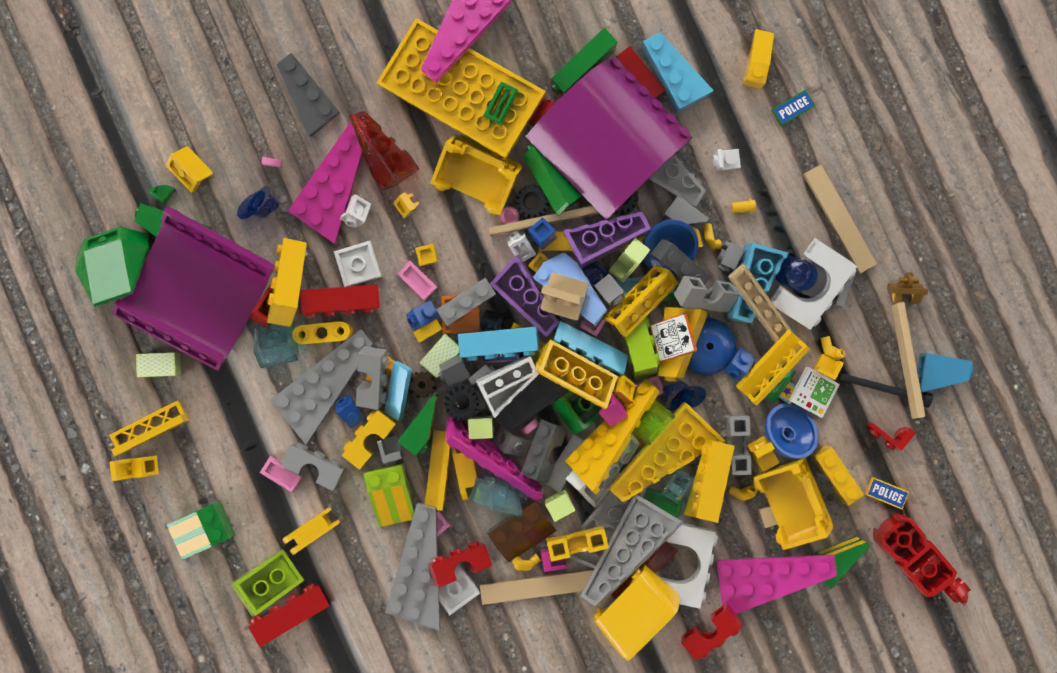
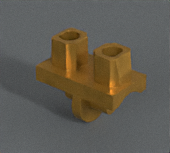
(911, 286)

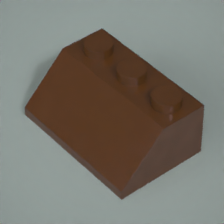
(518, 533)

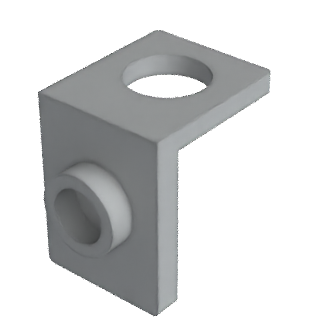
(512, 444)

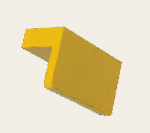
(188, 168)

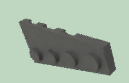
(309, 99)

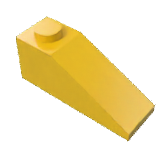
(759, 59)

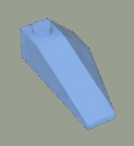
(562, 264)

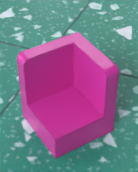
(615, 411)
(551, 566)

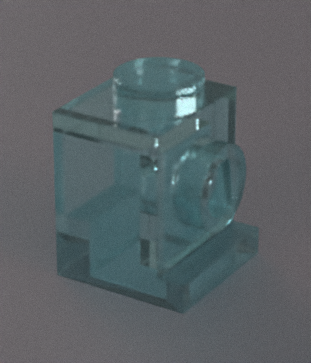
(678, 486)

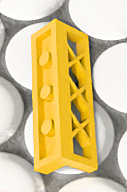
(644, 301)
(771, 365)
(148, 434)
(438, 471)

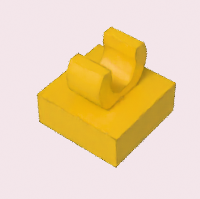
(405, 205)

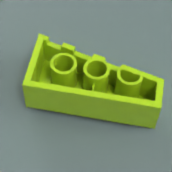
(641, 350)

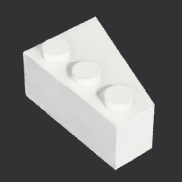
(506, 382)

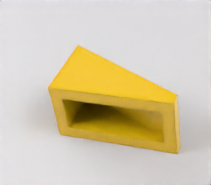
(427, 330)

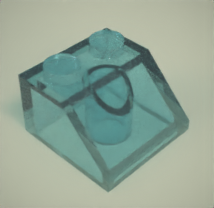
(274, 345)
(496, 496)

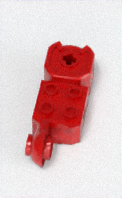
(919, 558)

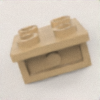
(564, 296)

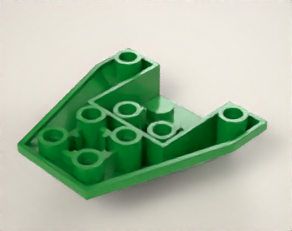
(111, 263)

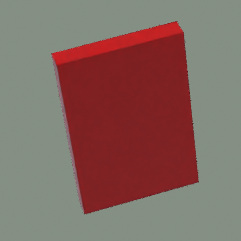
(643, 75)

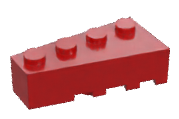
(287, 615)

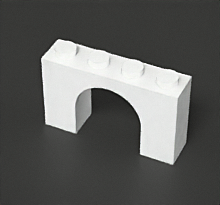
(808, 310)
(702, 542)

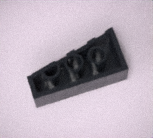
(530, 401)

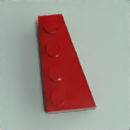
(338, 300)

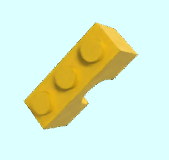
(357, 451)
(837, 473)
(585, 540)

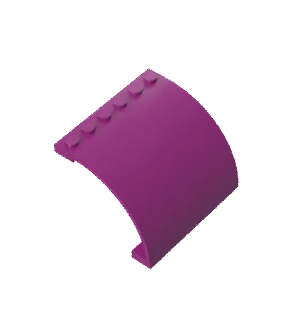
(608, 135)
(195, 290)

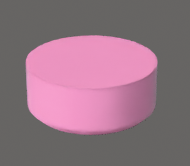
(271, 162)
(509, 215)
(530, 425)

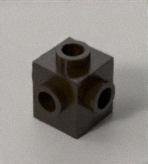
(429, 380)

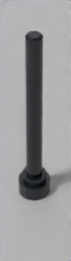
(926, 396)

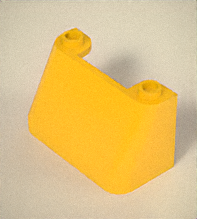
(476, 173)
(795, 503)
(638, 613)

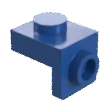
(422, 315)
(740, 364)
(348, 411)

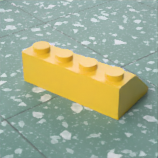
(576, 373)

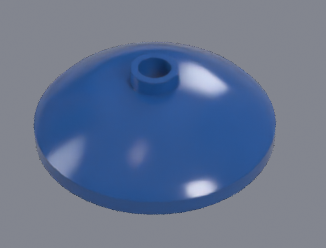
(675, 231)
(719, 357)
(798, 427)

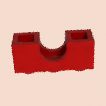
(443, 568)
(701, 643)

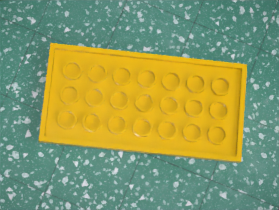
(462, 92)

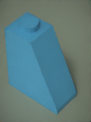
(941, 371)

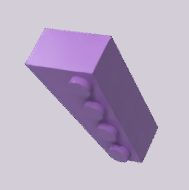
(603, 238)
(524, 294)

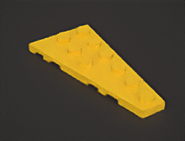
(606, 444)
(668, 452)

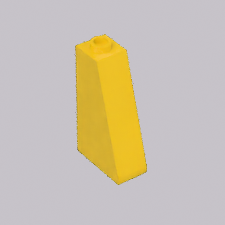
(677, 367)

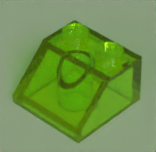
(653, 423)

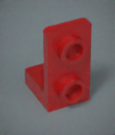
(901, 436)

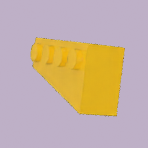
(287, 282)
(710, 481)

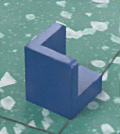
(542, 233)

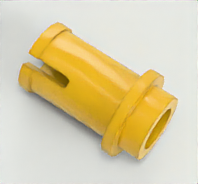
(743, 207)

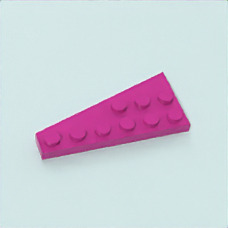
(458, 32)
(330, 187)
(489, 456)
(760, 580)

